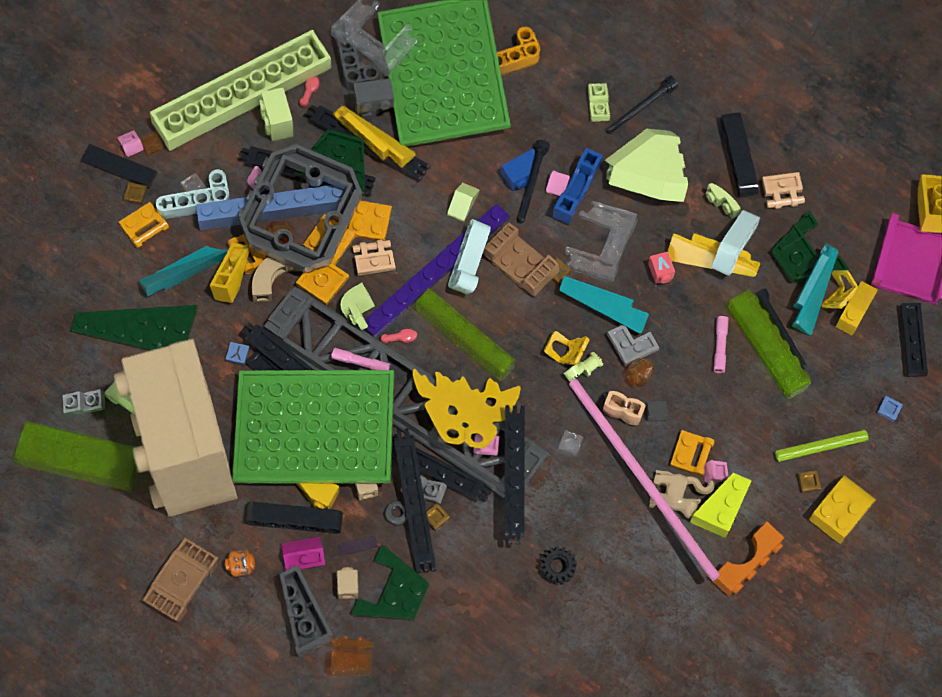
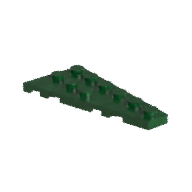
(138, 328)

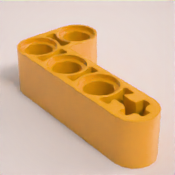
(520, 52)

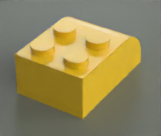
(930, 203)
(842, 509)

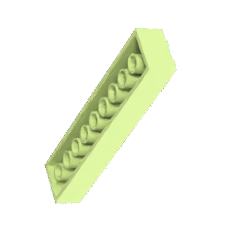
(240, 90)

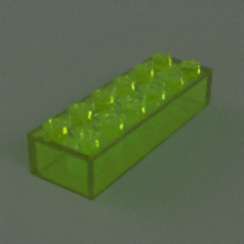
(77, 456)

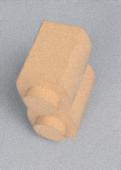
(627, 409)

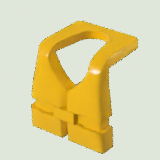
(839, 297)
(575, 352)

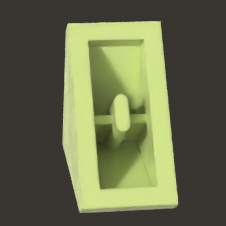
(462, 202)

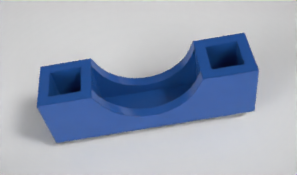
(578, 186)

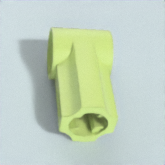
(113, 395)

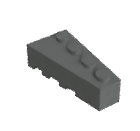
(306, 617)

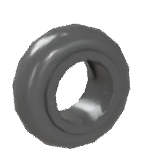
(393, 520)

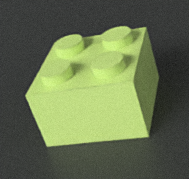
(276, 114)

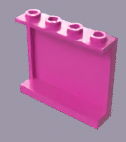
(910, 262)

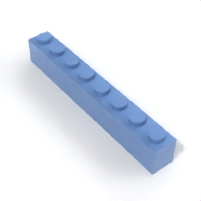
(284, 205)

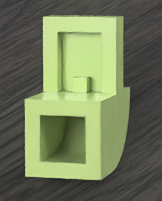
(355, 303)

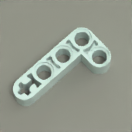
(192, 197)
(735, 242)
(469, 256)

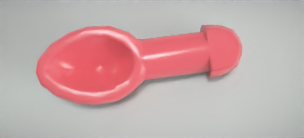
(310, 87)
(404, 336)

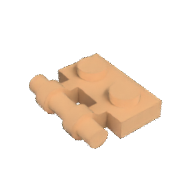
(780, 185)
(374, 262)

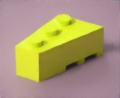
(722, 507)

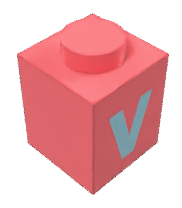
(661, 268)

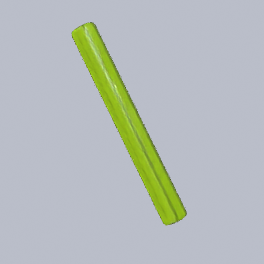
(821, 445)

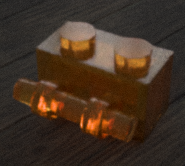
(351, 662)

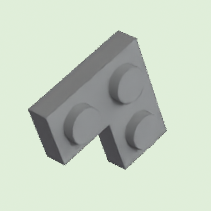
(631, 349)

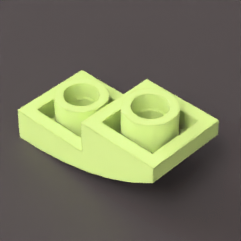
(598, 102)
(720, 197)

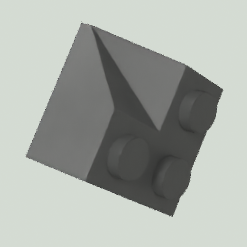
(373, 97)

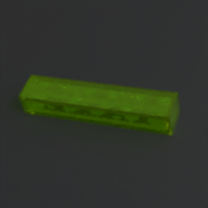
(465, 334)
(769, 344)

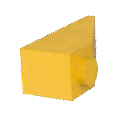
(230, 273)
(856, 308)
(320, 494)

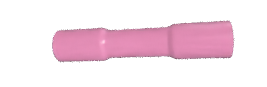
(720, 356)
(348, 357)

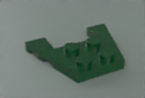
(343, 149)
(797, 255)
(402, 594)

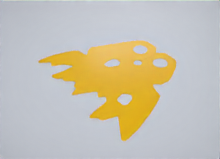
(469, 404)

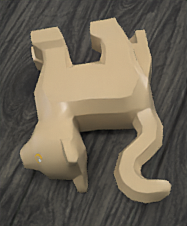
(675, 489)

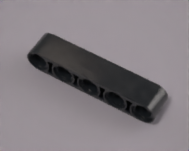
(739, 154)
(294, 517)

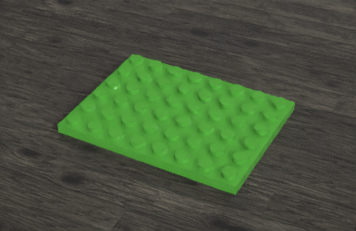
(451, 74)
(314, 426)

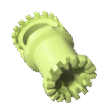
(584, 367)

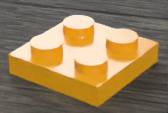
(370, 221)
(317, 235)
(323, 282)

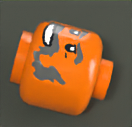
(240, 562)

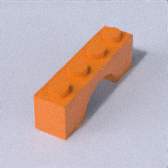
(765, 542)

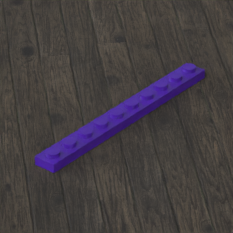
(427, 277)

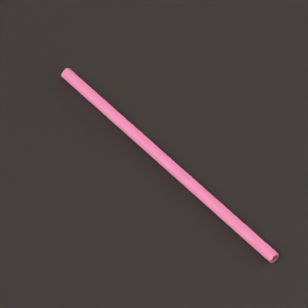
(644, 480)

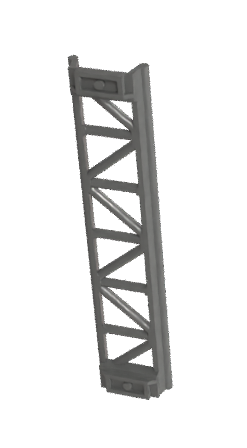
(296, 307)

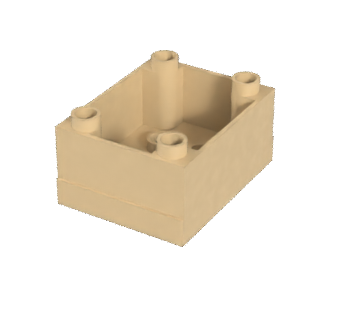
(176, 429)

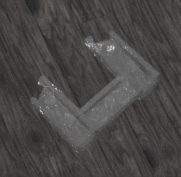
(349, 31)
(621, 225)

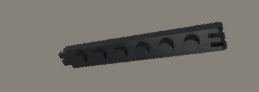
(324, 119)
(256, 156)
(274, 349)
(514, 474)
(449, 475)
(414, 501)

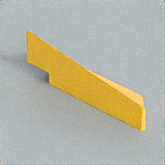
(374, 138)
(702, 253)

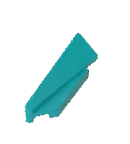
(182, 269)
(813, 291)
(607, 303)

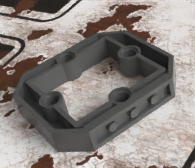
(306, 162)

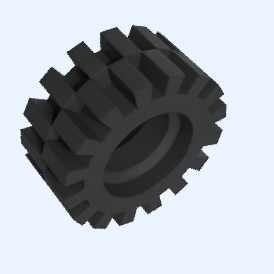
(553, 576)

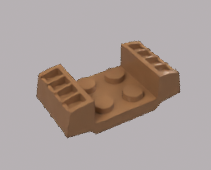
(520, 260)
(180, 579)

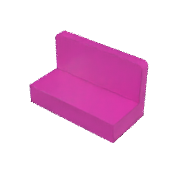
(304, 553)

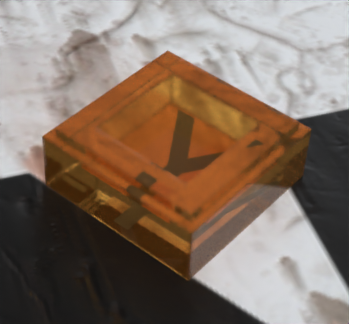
(152, 143)

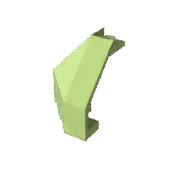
(650, 166)

